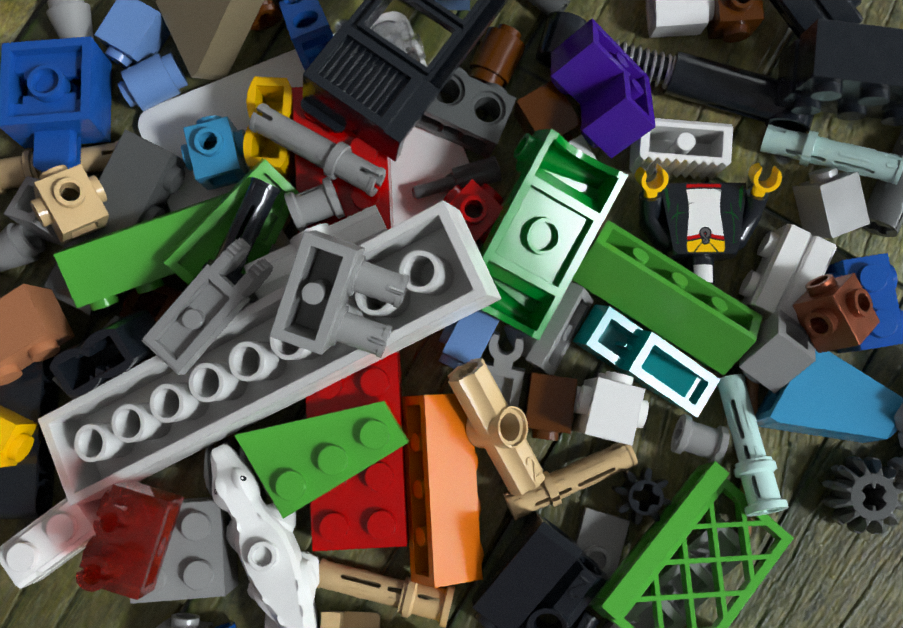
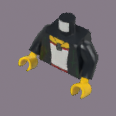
(702, 219)

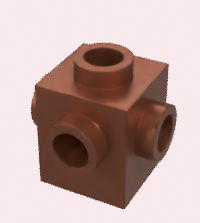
(836, 312)

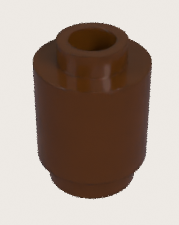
(497, 55)

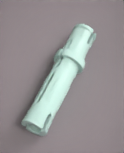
(830, 153)

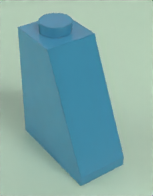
(832, 403)

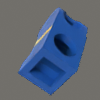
(306, 27)

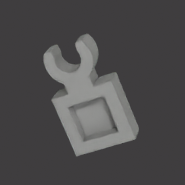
(507, 377)

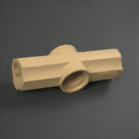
(496, 426)

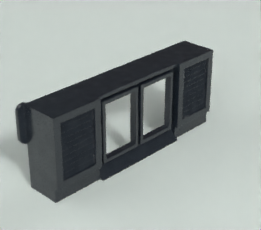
(375, 86)

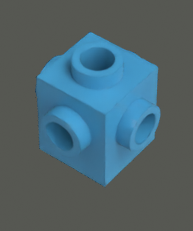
(214, 152)

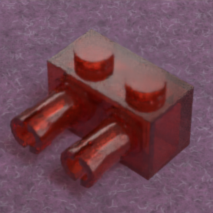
(129, 539)

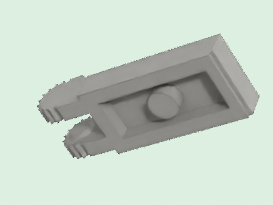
(205, 308)

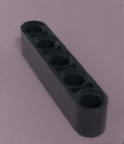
(29, 486)

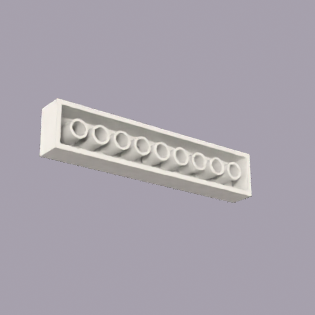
(161, 417)

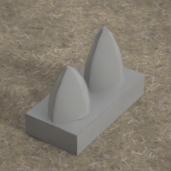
(559, 333)

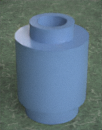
(152, 81)

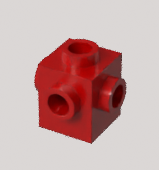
(484, 199)

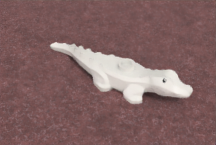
(278, 572)

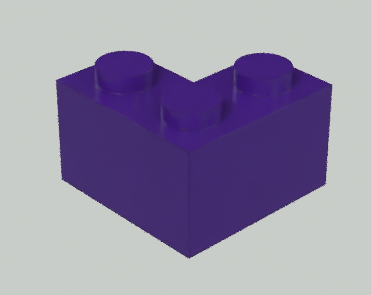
(607, 86)

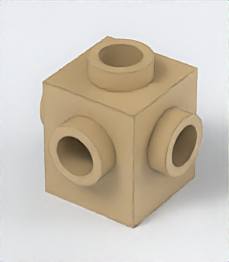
(70, 202)

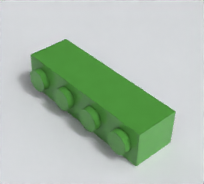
(127, 257)
(668, 298)

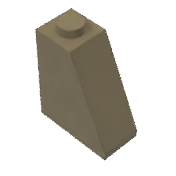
(209, 32)

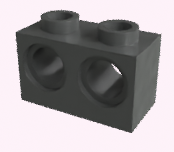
(458, 119)

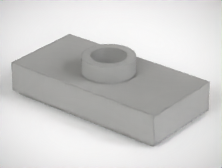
(602, 538)

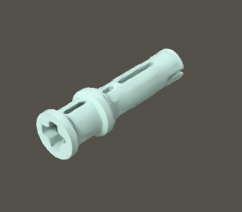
(754, 466)

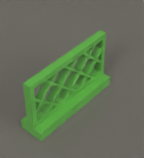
(668, 535)

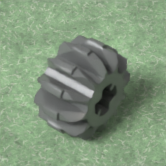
(879, 494)

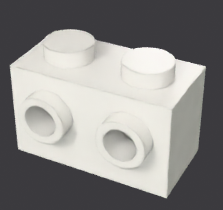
(610, 408)

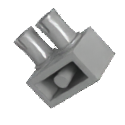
(317, 292)

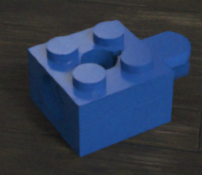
(38, 100)

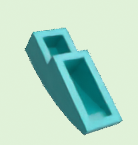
(646, 358)

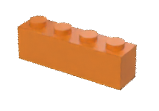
(441, 492)

